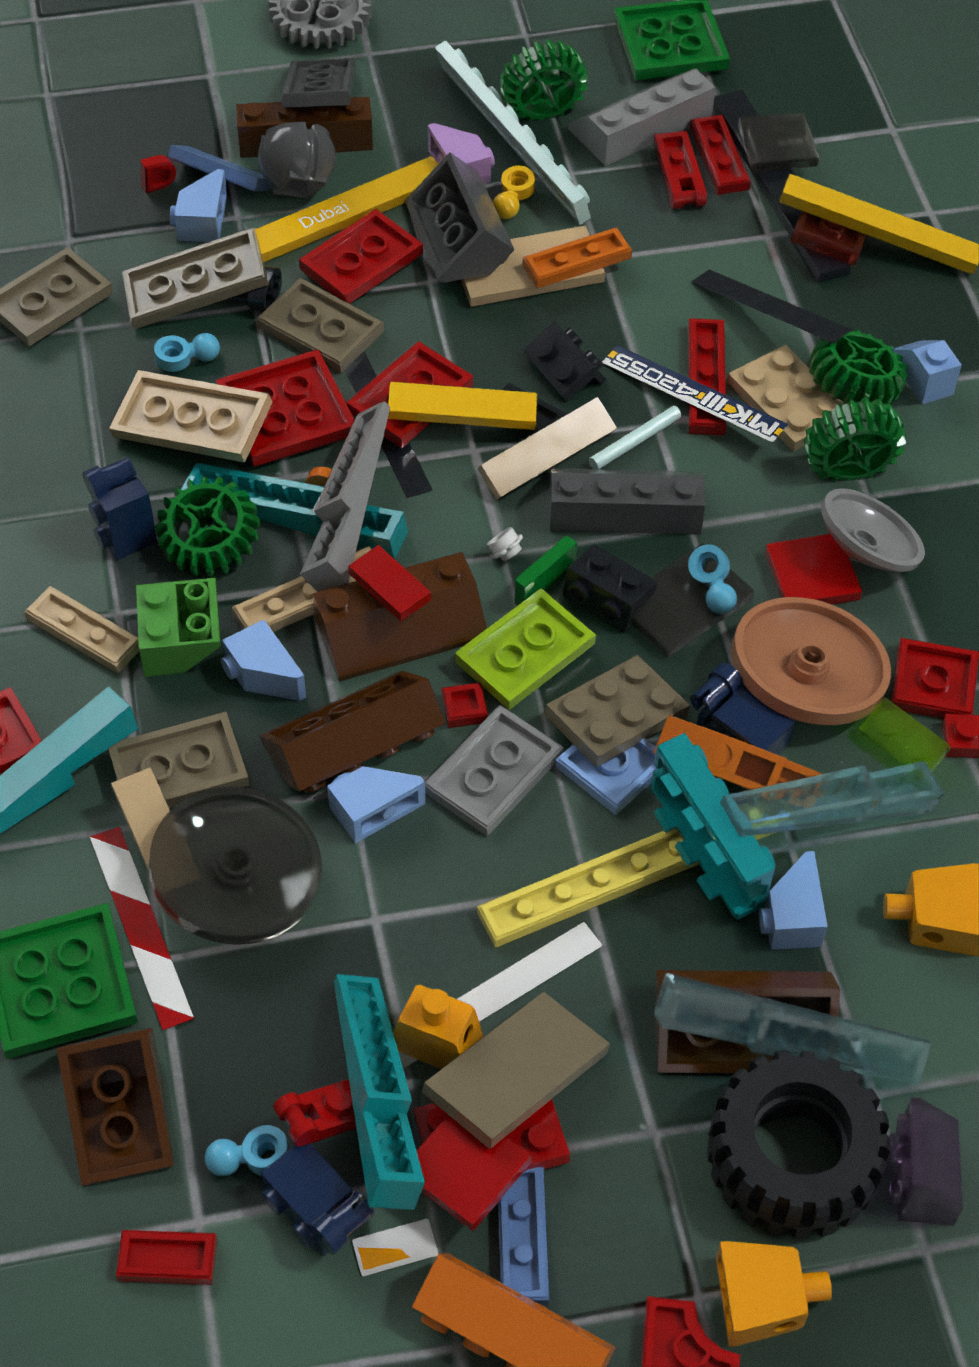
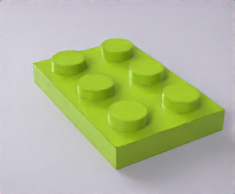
(525, 648)

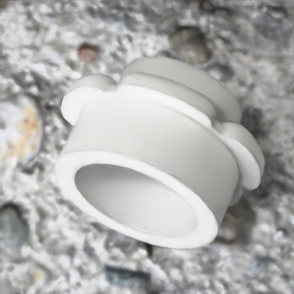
(505, 544)

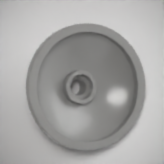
(871, 531)

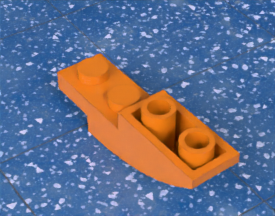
(734, 759)

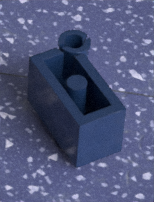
(120, 508)
(738, 713)
(314, 1199)

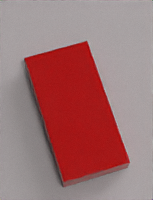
(389, 583)
(166, 1257)

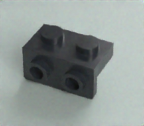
(562, 361)
(607, 587)

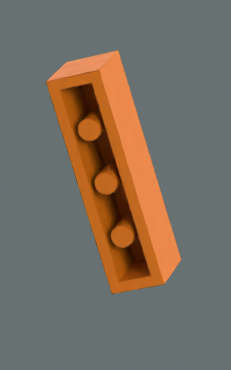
(503, 1320)

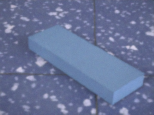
(209, 163)
(524, 1237)

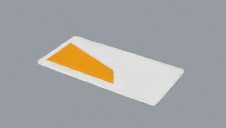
(395, 1247)

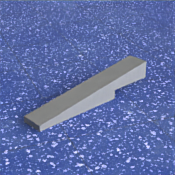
(345, 501)

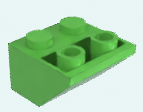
(176, 625)

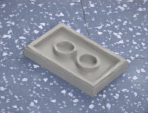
(493, 770)

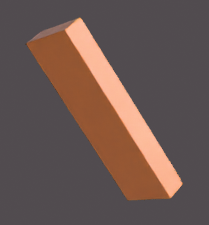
(577, 257)

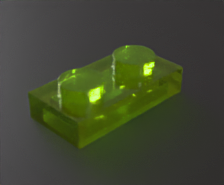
(903, 736)

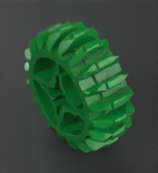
(543, 80)
(858, 368)
(855, 440)
(215, 544)

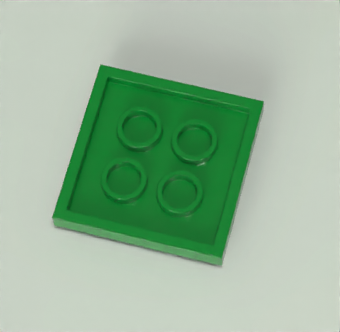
(671, 38)
(62, 981)

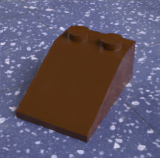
(116, 1106)

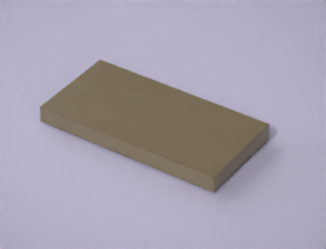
(194, 278)
(515, 1069)

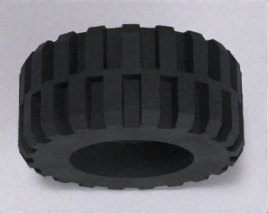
(816, 1092)

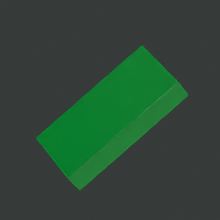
(546, 570)

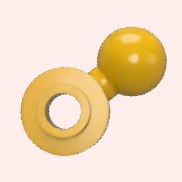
(517, 185)

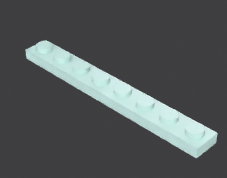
(518, 137)

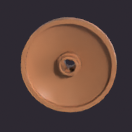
(811, 661)

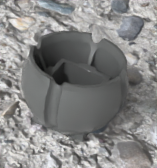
(296, 159)

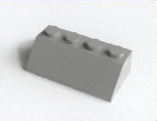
(633, 121)

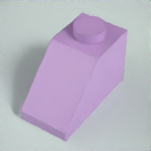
(463, 145)

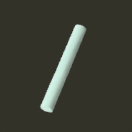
(635, 438)

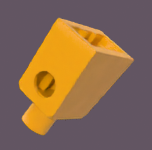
(940, 908)
(436, 1027)
(765, 1290)

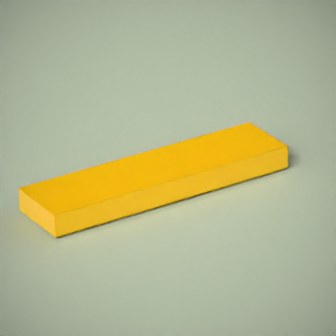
(462, 405)

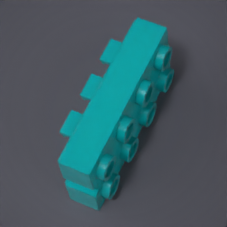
(690, 802)

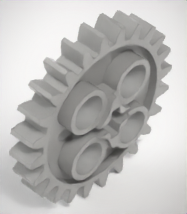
(334, 20)

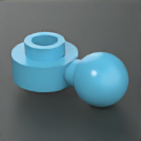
(174, 352)
(720, 597)
(225, 1156)

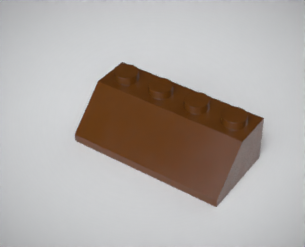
(348, 124)
(369, 638)
(354, 730)
(701, 1054)

